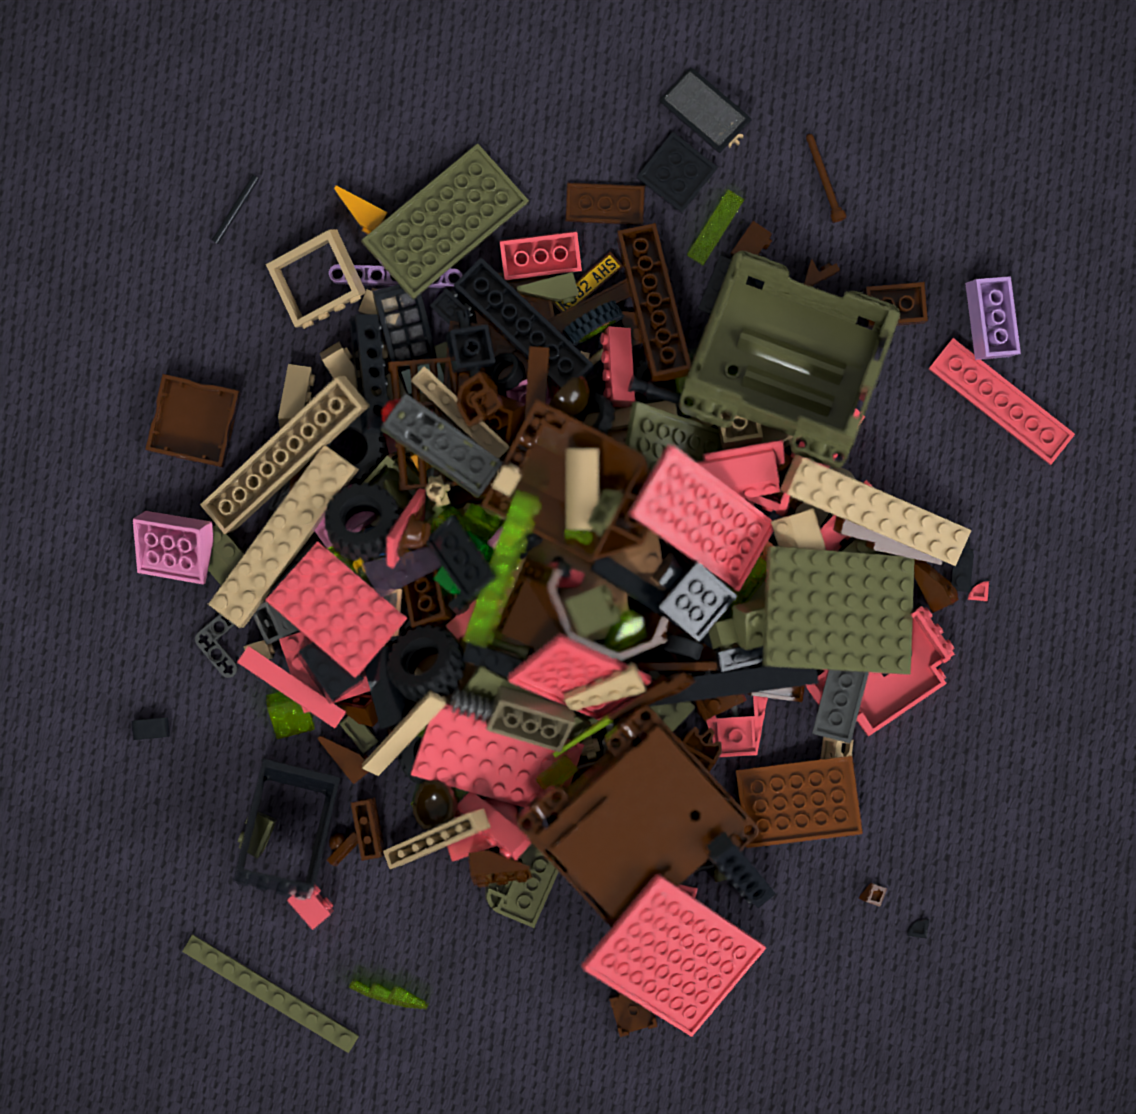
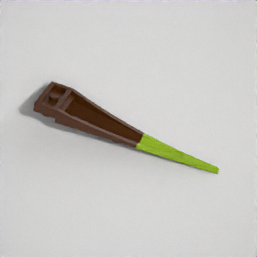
(655, 691)

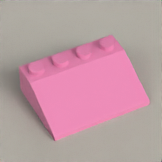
(173, 546)

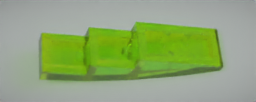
(748, 589)
(397, 996)

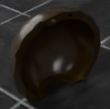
(571, 397)
(434, 804)

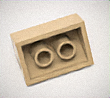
(799, 531)

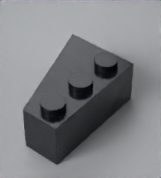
(327, 673)

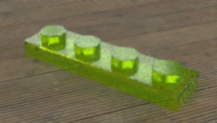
(715, 227)

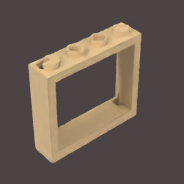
(345, 263)

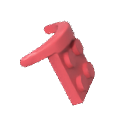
(770, 502)

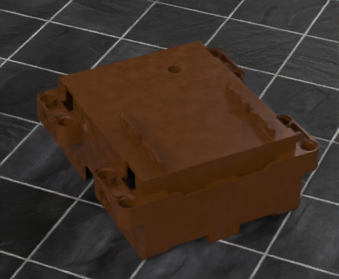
(633, 818)

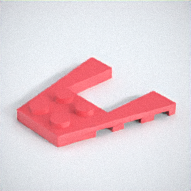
(739, 734)

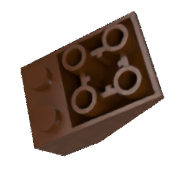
(493, 868)

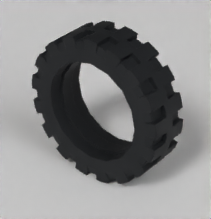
(606, 412)

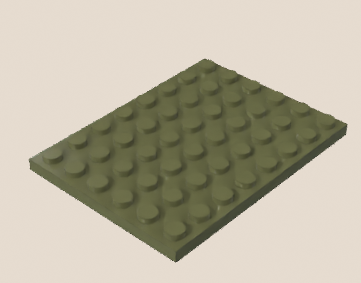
(838, 611)

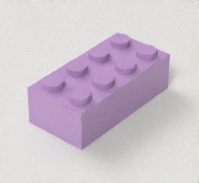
(992, 318)

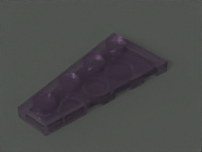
(407, 569)

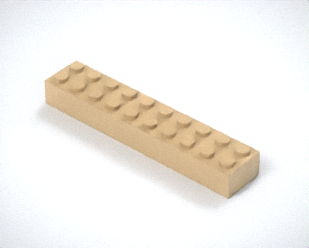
(284, 454)
(875, 510)
(282, 537)

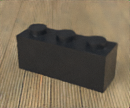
(491, 659)

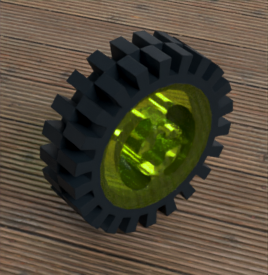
(593, 323)

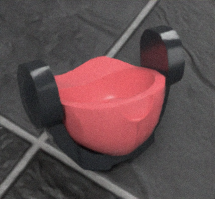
(568, 578)

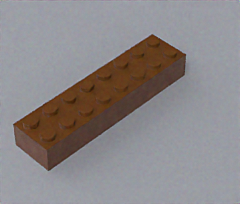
(653, 303)

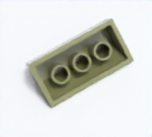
(224, 555)

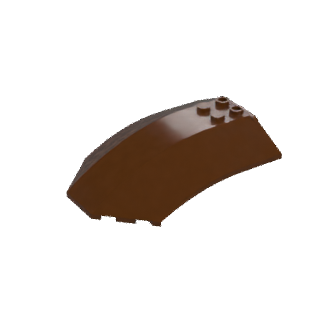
(541, 457)

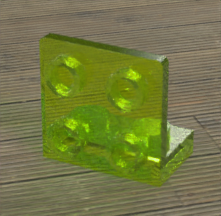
(287, 716)

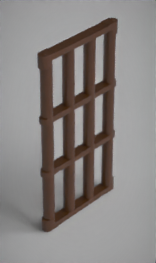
(393, 369)

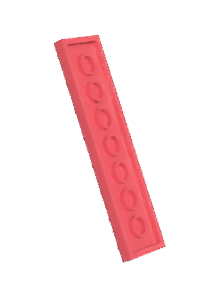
(1001, 401)

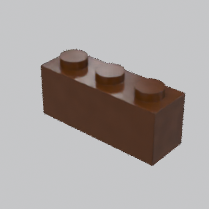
(368, 828)

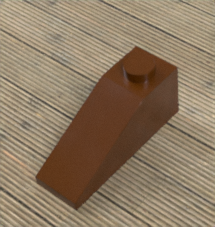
(935, 588)
(346, 758)

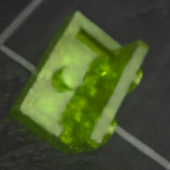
(481, 522)

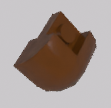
(478, 399)

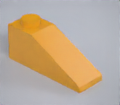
(365, 213)

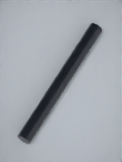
(235, 209)

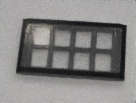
(705, 110)
(411, 334)

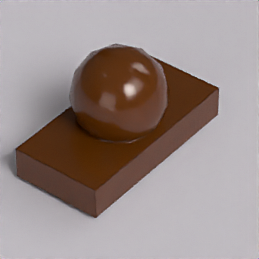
(341, 846)

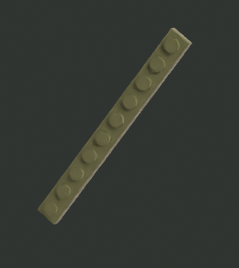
(270, 993)

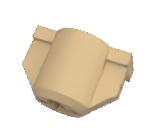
(437, 491)

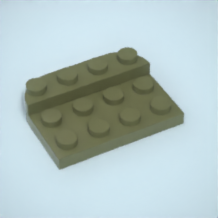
(526, 899)

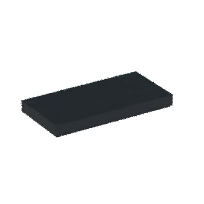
(461, 558)

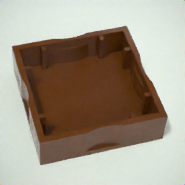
(193, 421)

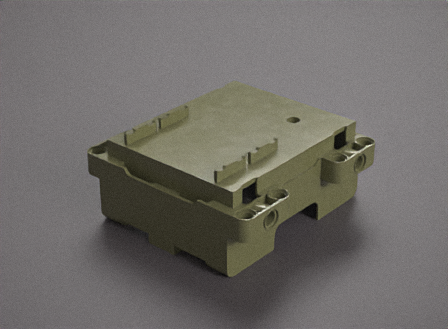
(794, 355)

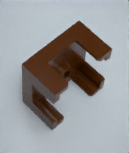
(630, 1015)

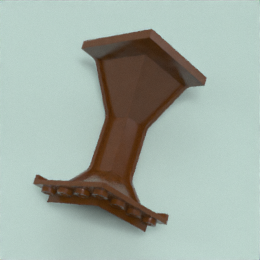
(538, 617)

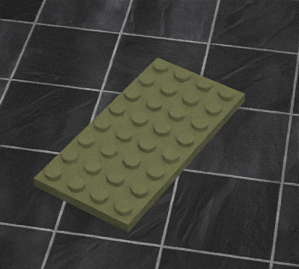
(445, 221)

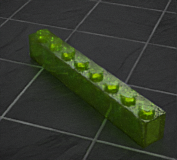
(503, 563)

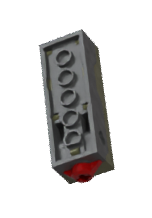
(439, 444)

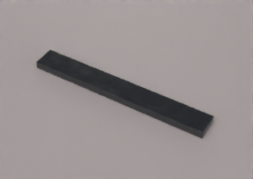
(636, 588)

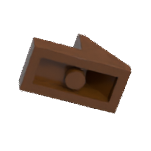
(813, 276)

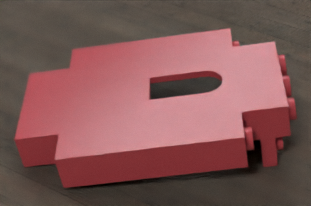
(896, 693)

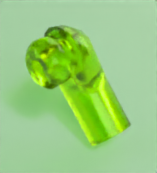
(581, 535)

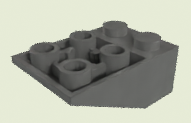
(272, 624)

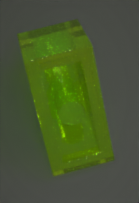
(625, 632)

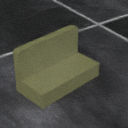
(605, 510)

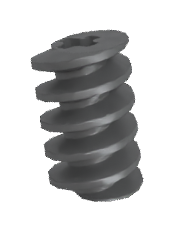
(473, 705)

